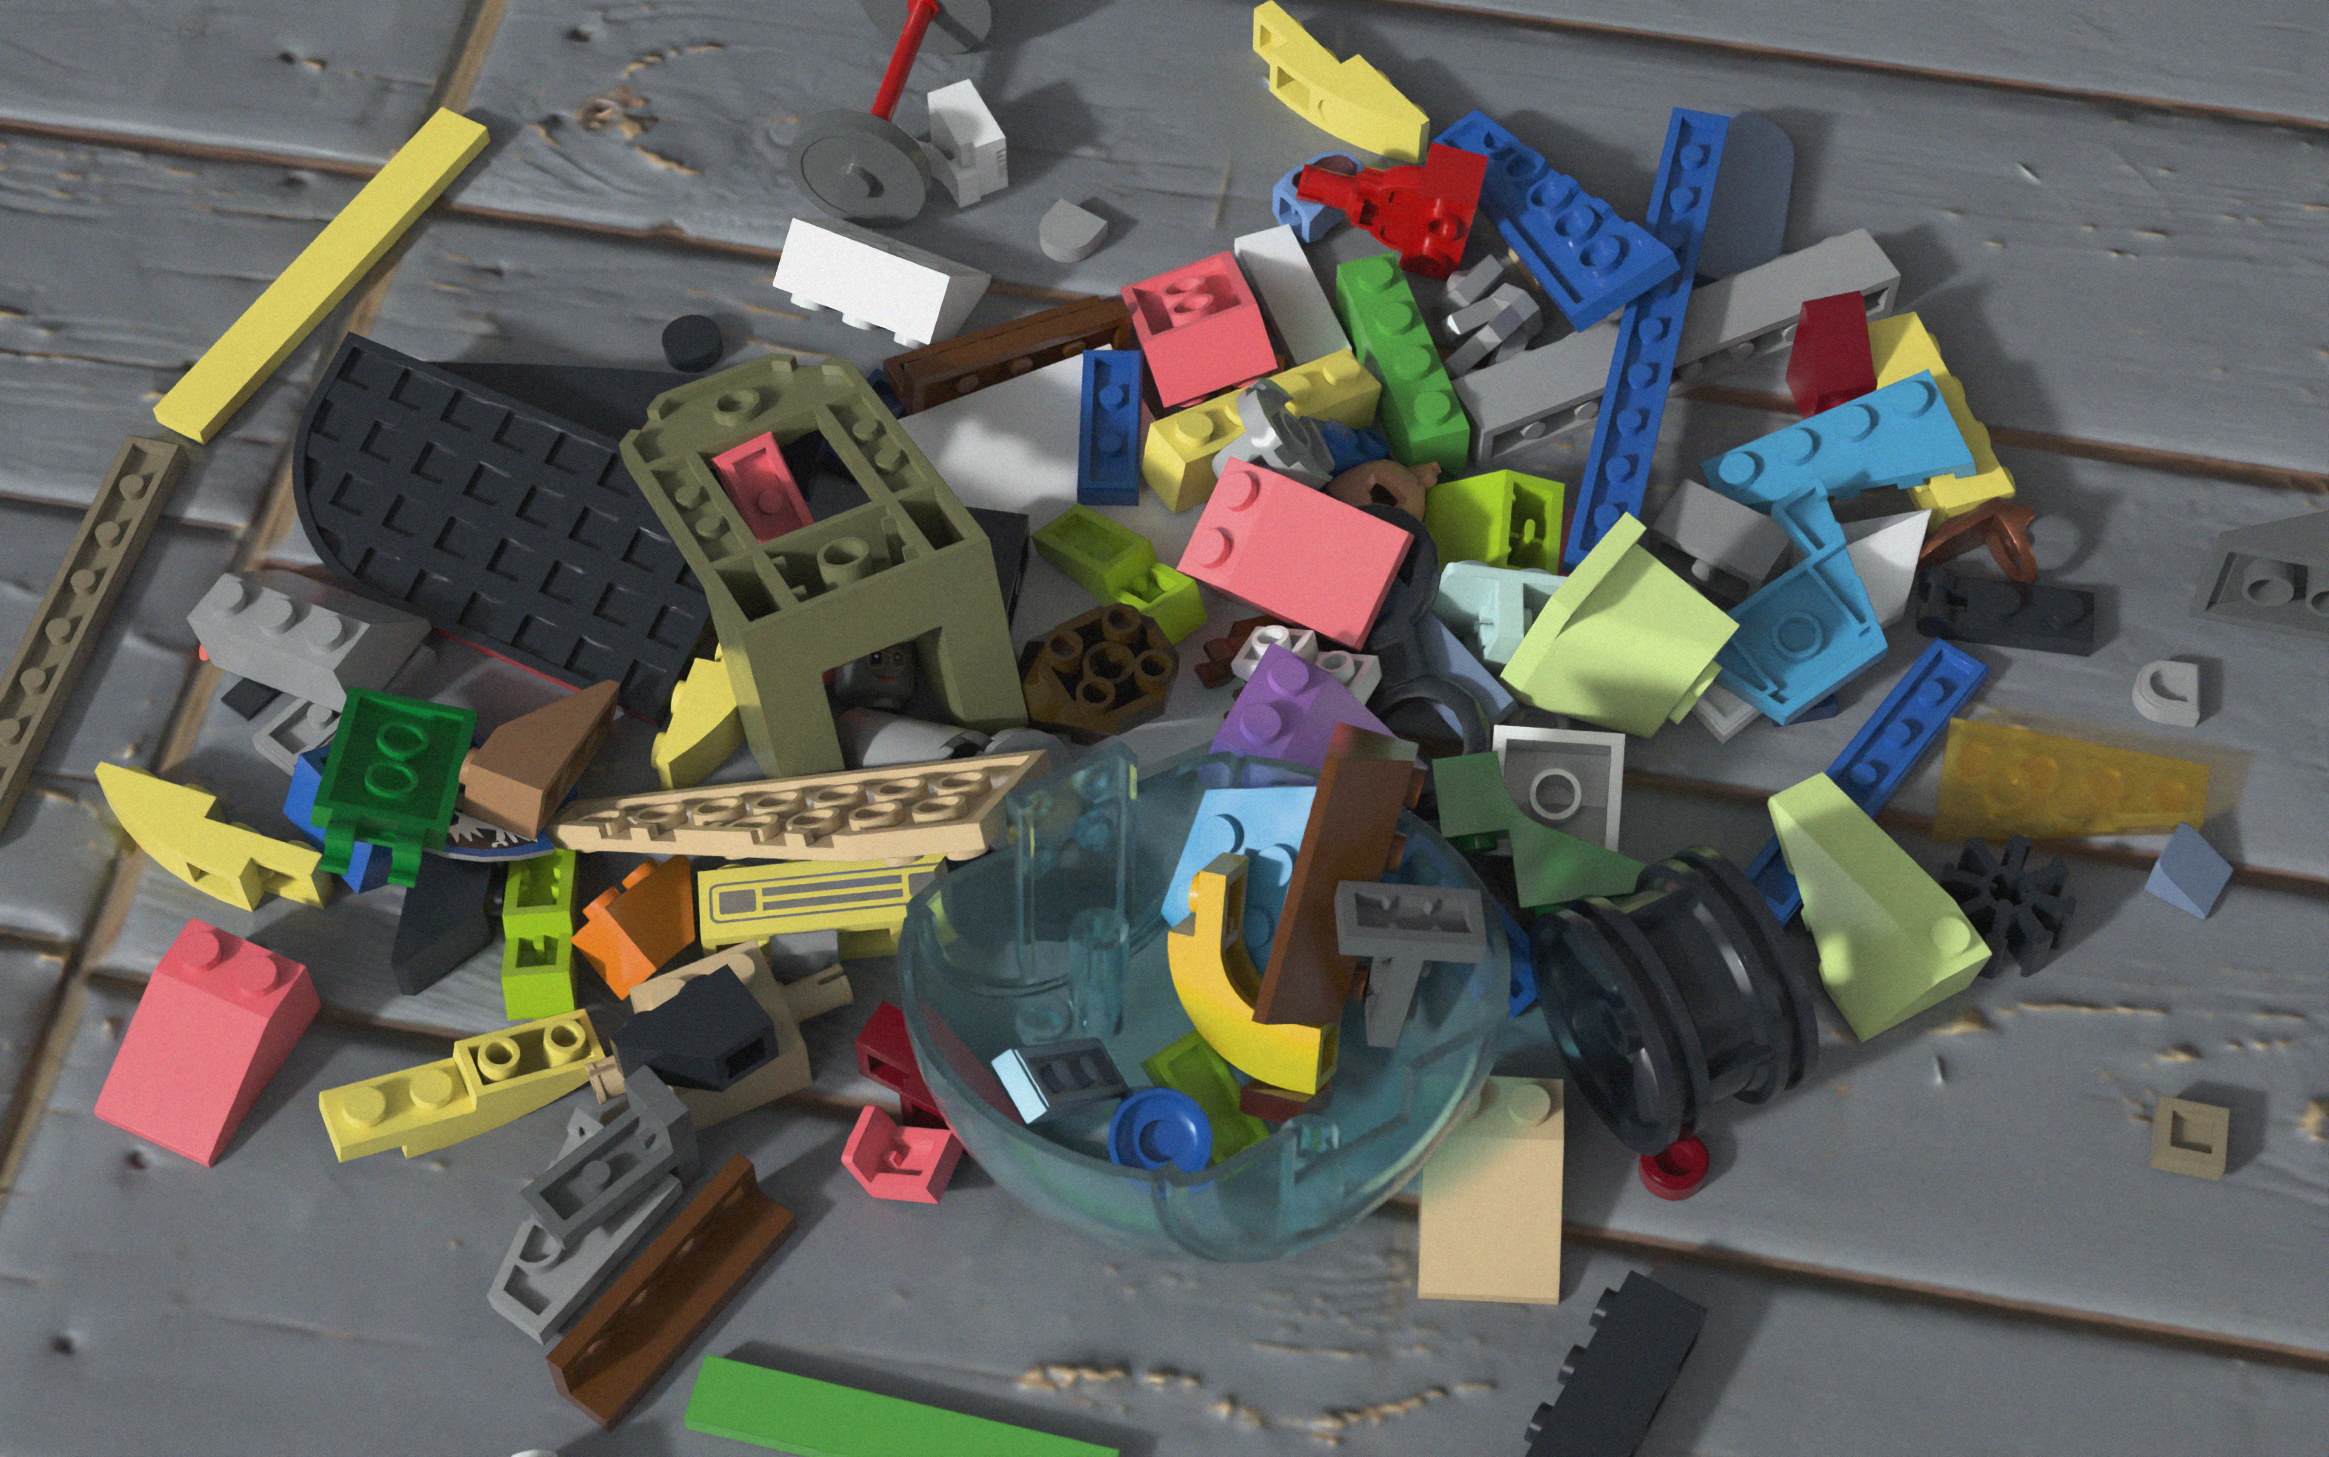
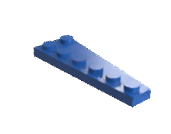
(1561, 234)

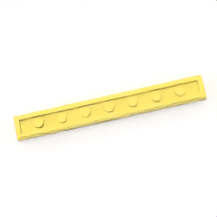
(321, 276)

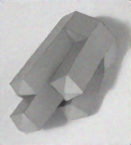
(1503, 322)

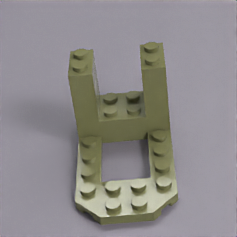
(839, 586)

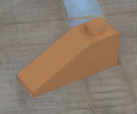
(537, 760)

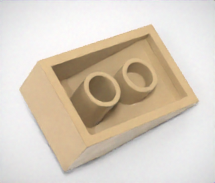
(1496, 1198)

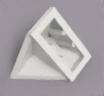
(1885, 558)

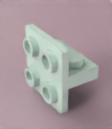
(1492, 607)

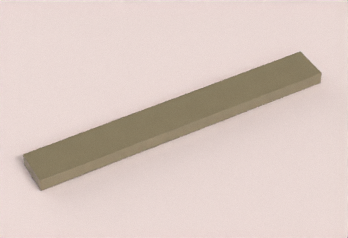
(80, 604)

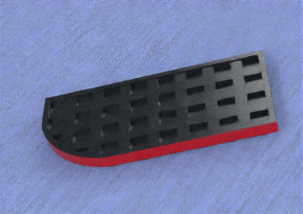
(495, 527)

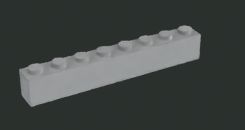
(1726, 329)

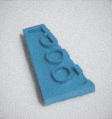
(1860, 445)

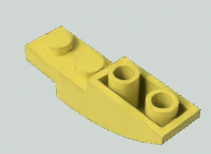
(1341, 98)
(702, 726)
(193, 841)
(456, 1098)

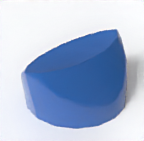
(1159, 1127)

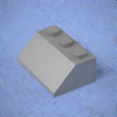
(303, 635)

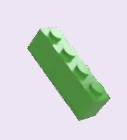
(1396, 348)

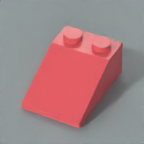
(1199, 329)
(1294, 554)
(206, 1041)

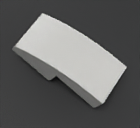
(1354, 671)

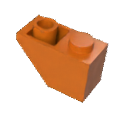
(641, 929)

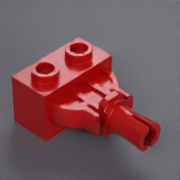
(1408, 206)

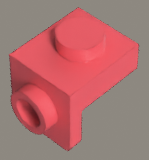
(900, 1159)

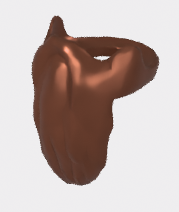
(1996, 523)

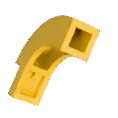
(1222, 987)

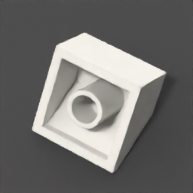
(1563, 780)

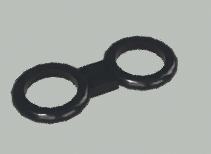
(1401, 653)

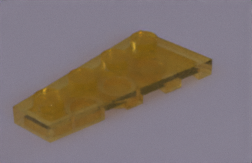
(2057, 787)

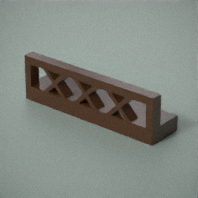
(1005, 351)
(670, 1295)

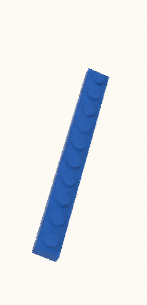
(1649, 335)

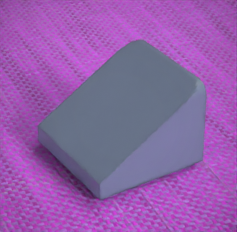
(2189, 873)

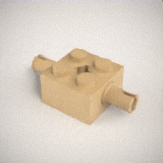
(783, 1004)

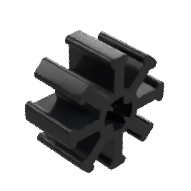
(2010, 905)

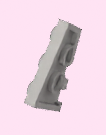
(544, 1283)

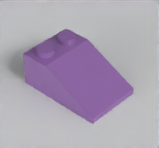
(1292, 712)

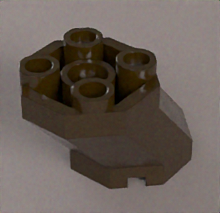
(1098, 674)

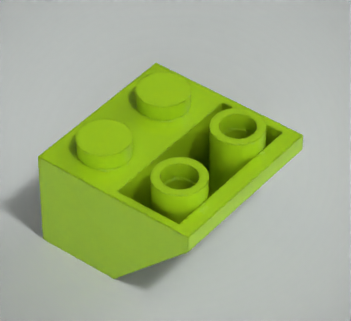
(1498, 520)

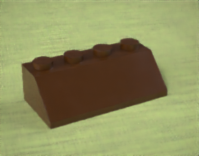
(1345, 839)

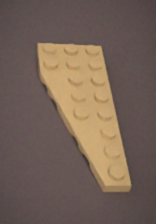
(824, 817)

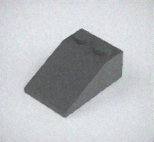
(2270, 578)

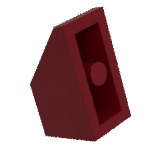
(1830, 354)

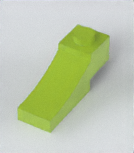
(1121, 568)
(538, 922)

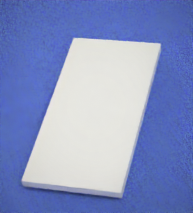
(1020, 454)

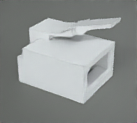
(965, 144)

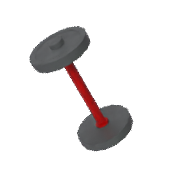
(860, 161)

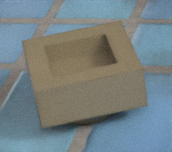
(2189, 1138)

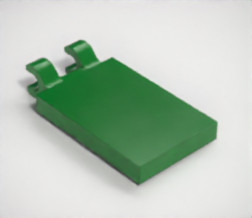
(391, 779)

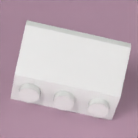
(878, 281)

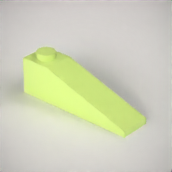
(1879, 921)

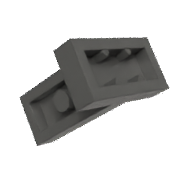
(1404, 933)
(617, 1162)

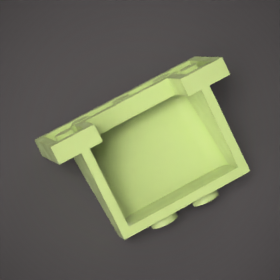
(1620, 641)

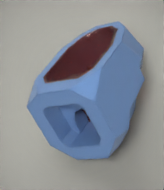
(1308, 219)

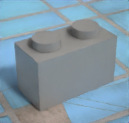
(1718, 544)

